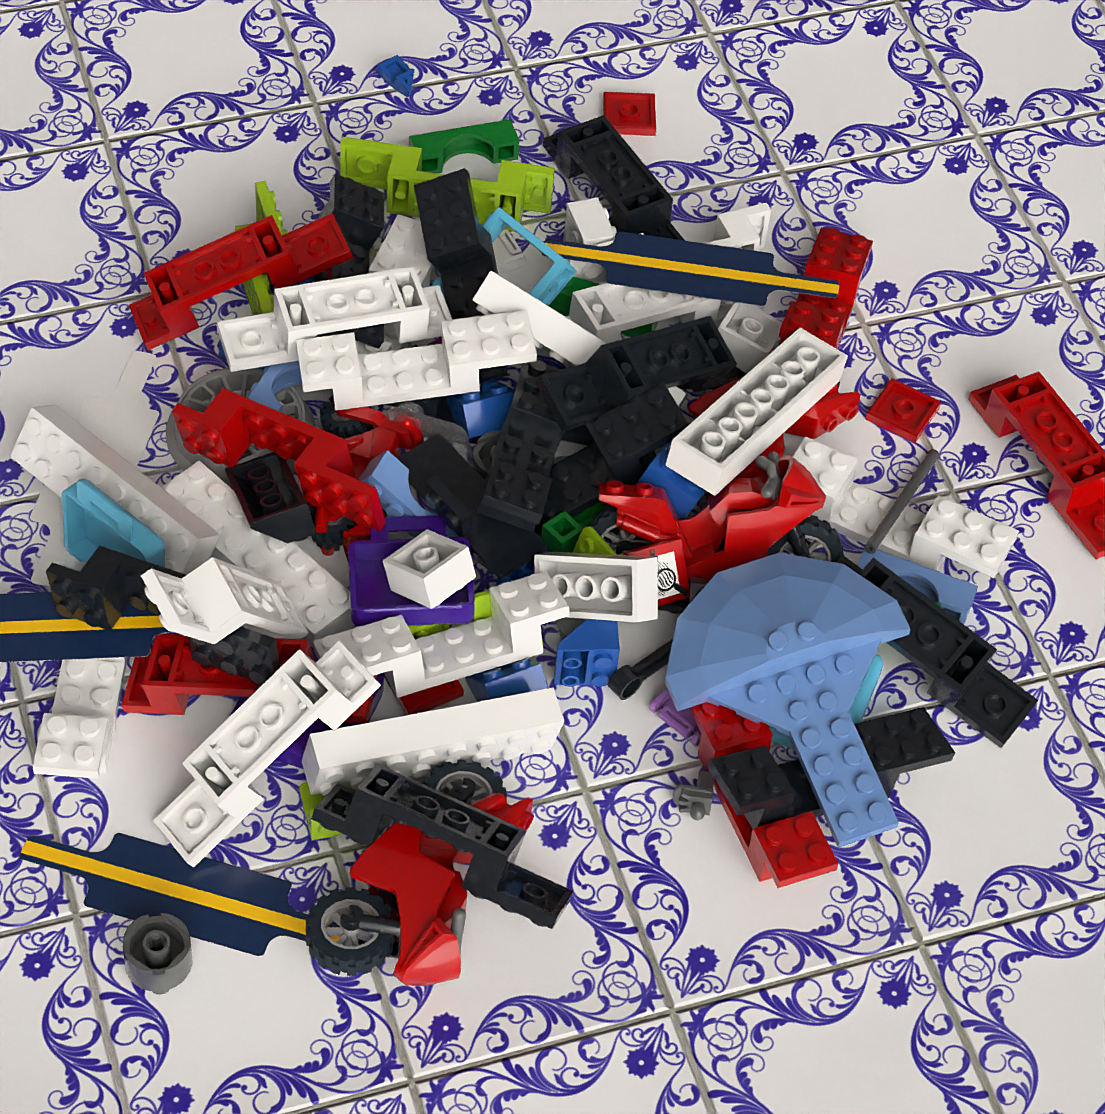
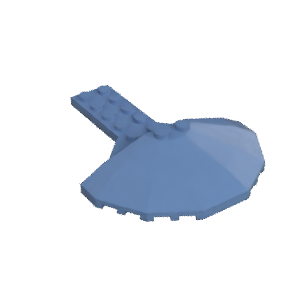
(791, 650)

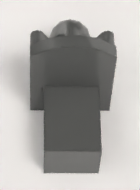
(695, 799)

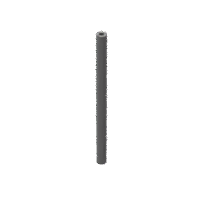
(901, 502)

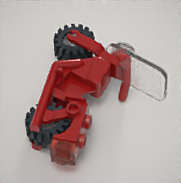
(403, 429)

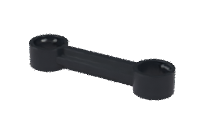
(629, 679)

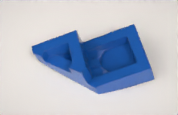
(397, 75)

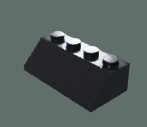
(271, 498)

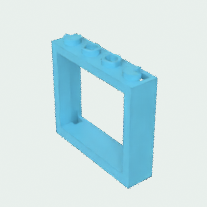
(553, 280)

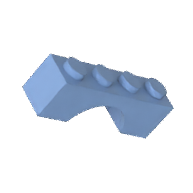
(274, 380)
(392, 486)
(953, 593)

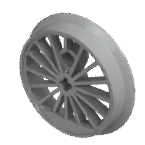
(209, 386)

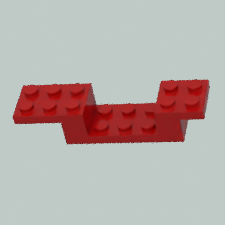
(834, 258)
(229, 263)
(1061, 444)
(320, 457)
(169, 675)
(780, 850)

